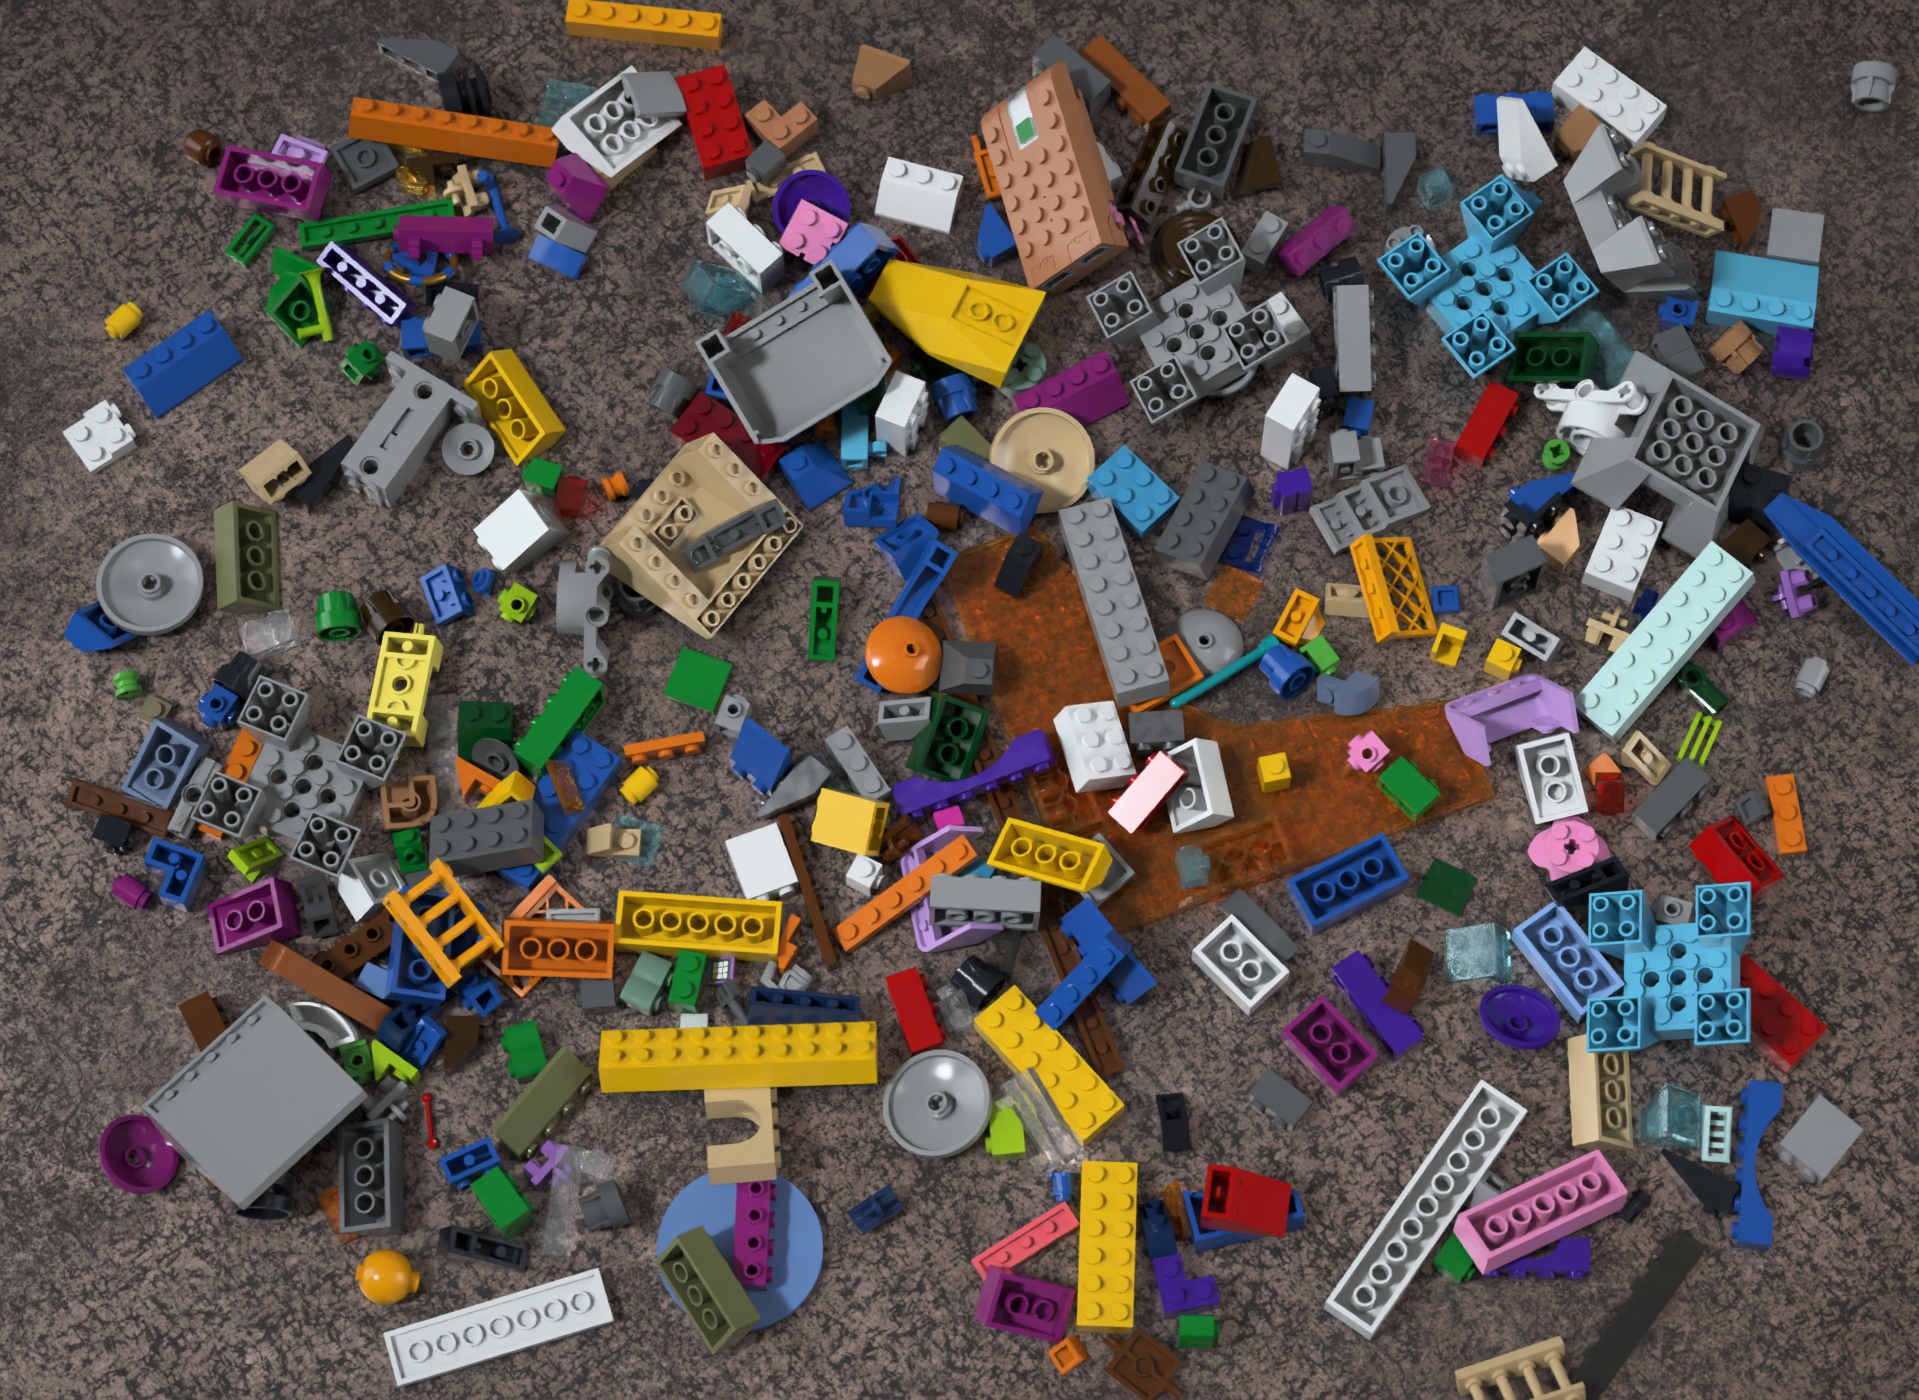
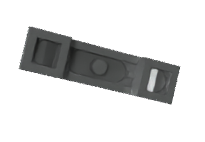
(733, 533)

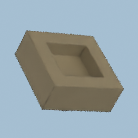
(154, 708)

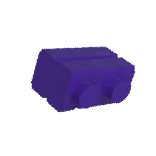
(1291, 491)

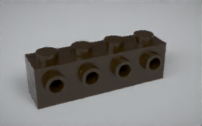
(1151, 172)

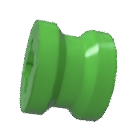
(1554, 461)
(127, 685)

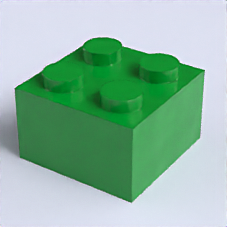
(502, 1203)

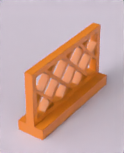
(527, 909)

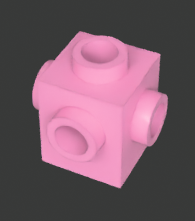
(1377, 749)

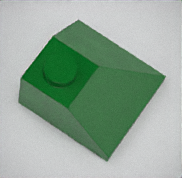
(293, 305)

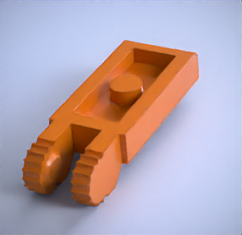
(985, 171)

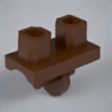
(900, 838)

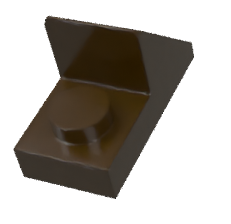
(428, 167)

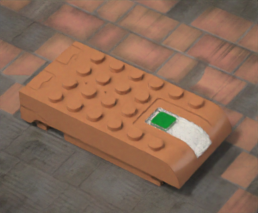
(1052, 181)

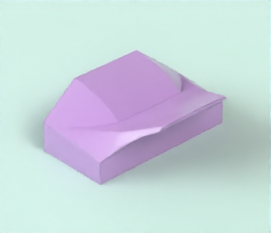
(301, 148)

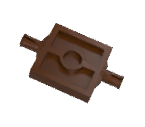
(1143, 1366)

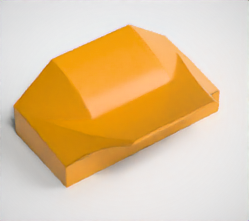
(1300, 620)

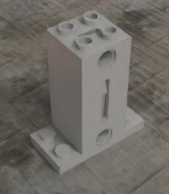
(404, 431)

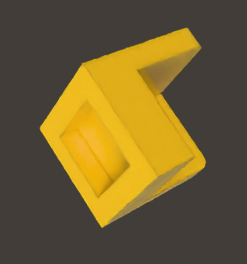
(1448, 645)

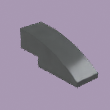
(1259, 924)

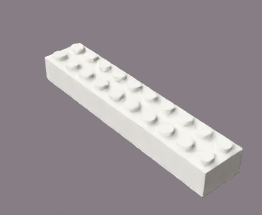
(1425, 1210)

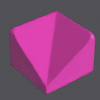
(947, 817)

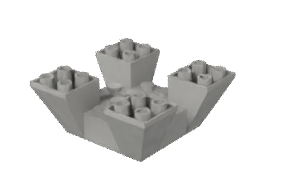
(1621, 239)
(1162, 325)
(1700, 485)
(321, 831)

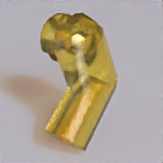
(409, 183)

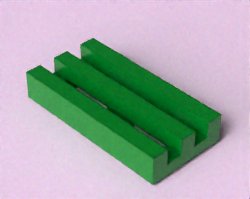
(229, 252)

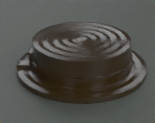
(1165, 254)

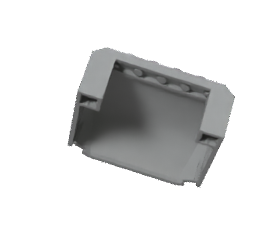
(798, 359)

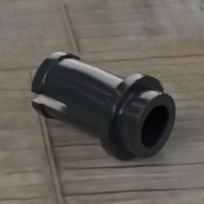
(1635, 1206)

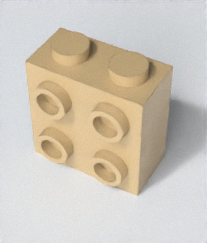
(275, 472)

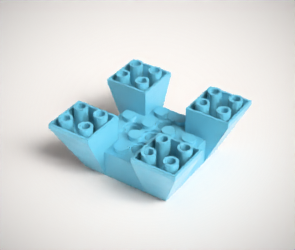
(1437, 284)
(1713, 1011)

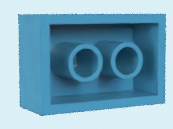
(1136, 493)

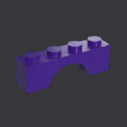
(1568, 1260)

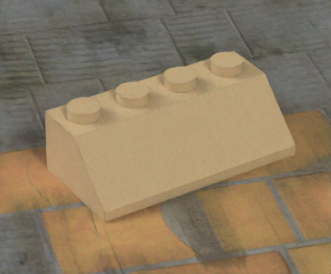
(1599, 1098)

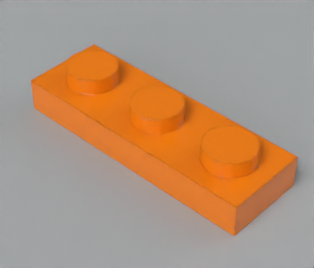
(665, 748)
(1786, 815)

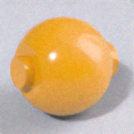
(386, 1277)

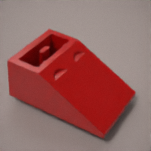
(1244, 1202)

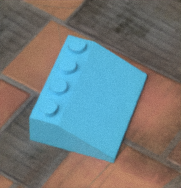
(1761, 292)

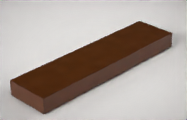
(103, 800)

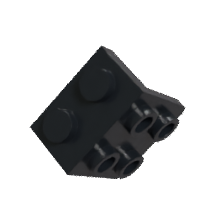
(1516, 522)

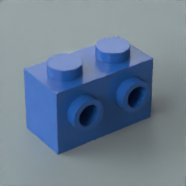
(470, 1164)

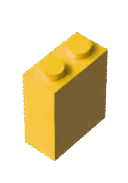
(849, 821)

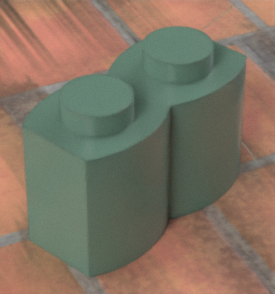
(647, 983)

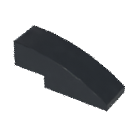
(325, 475)

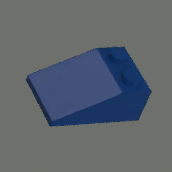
(760, 758)

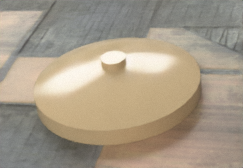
(1047, 452)

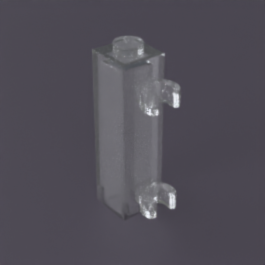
(1040, 1119)

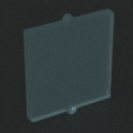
(649, 841)

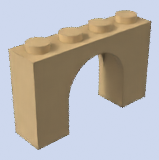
(755, 1157)

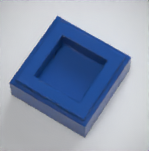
(1445, 599)

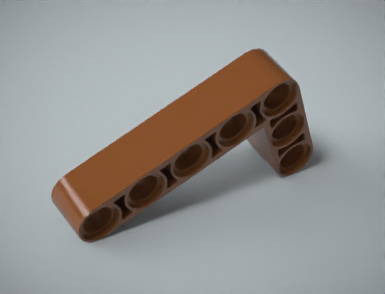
(324, 985)

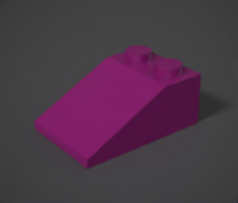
(254, 916)
(1024, 1304)

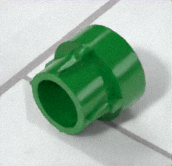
(337, 616)

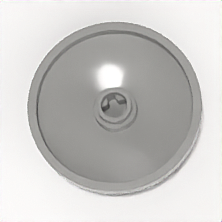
(150, 584)
(937, 1104)

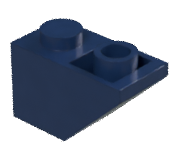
(1157, 1229)

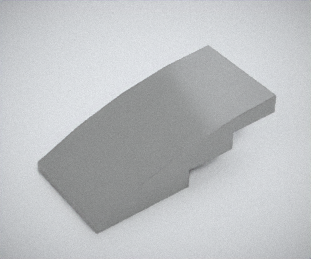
(1370, 508)

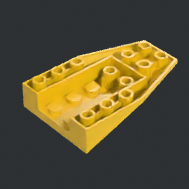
(958, 315)

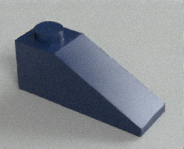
(401, 1022)

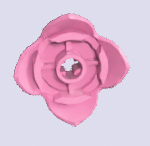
(1549, 845)

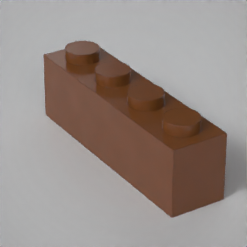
(1128, 86)

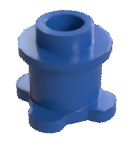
(1063, 1185)

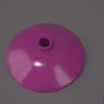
(137, 1139)

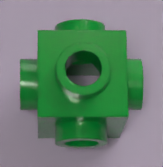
(362, 362)

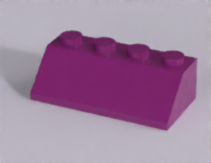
(1083, 391)

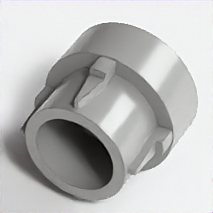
(1872, 85)

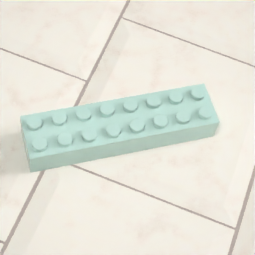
(1663, 641)

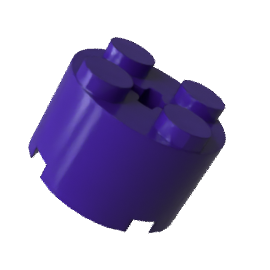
(1793, 352)

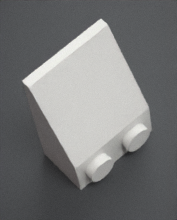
(1520, 142)
(1550, 777)

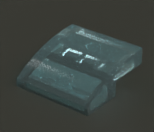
(560, 99)

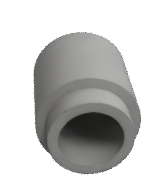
(1811, 677)

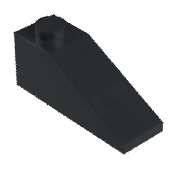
(1598, 878)
(1703, 1187)
(481, 1249)

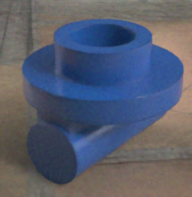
(484, 581)

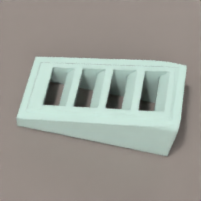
(1726, 1134)

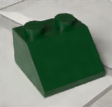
(484, 720)

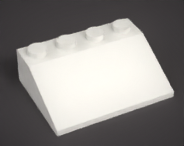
(607, 131)

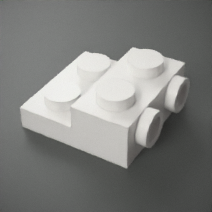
(100, 437)

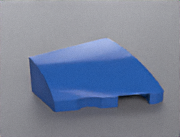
(873, 505)

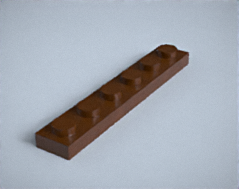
(812, 902)

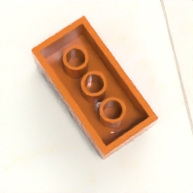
(557, 947)

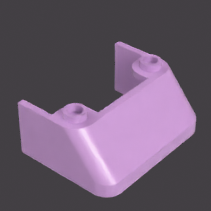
(1509, 709)
(942, 938)

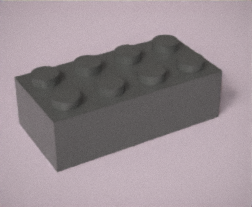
(1215, 140)
(1204, 520)
(488, 837)

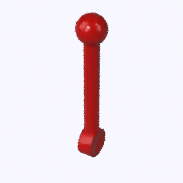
(431, 1142)

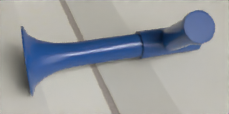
(505, 232)

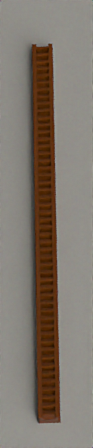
(1061, 950)

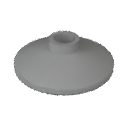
(458, 439)

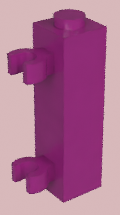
(444, 235)

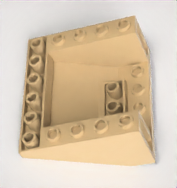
(686, 500)

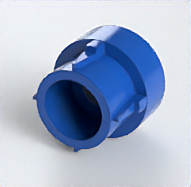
(955, 396)
(1286, 671)

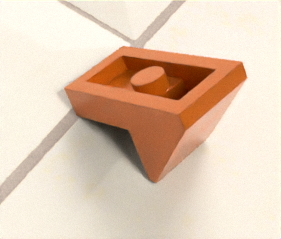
(473, 777)

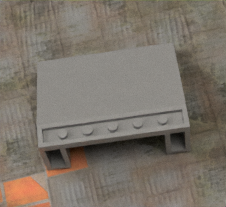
(253, 1102)

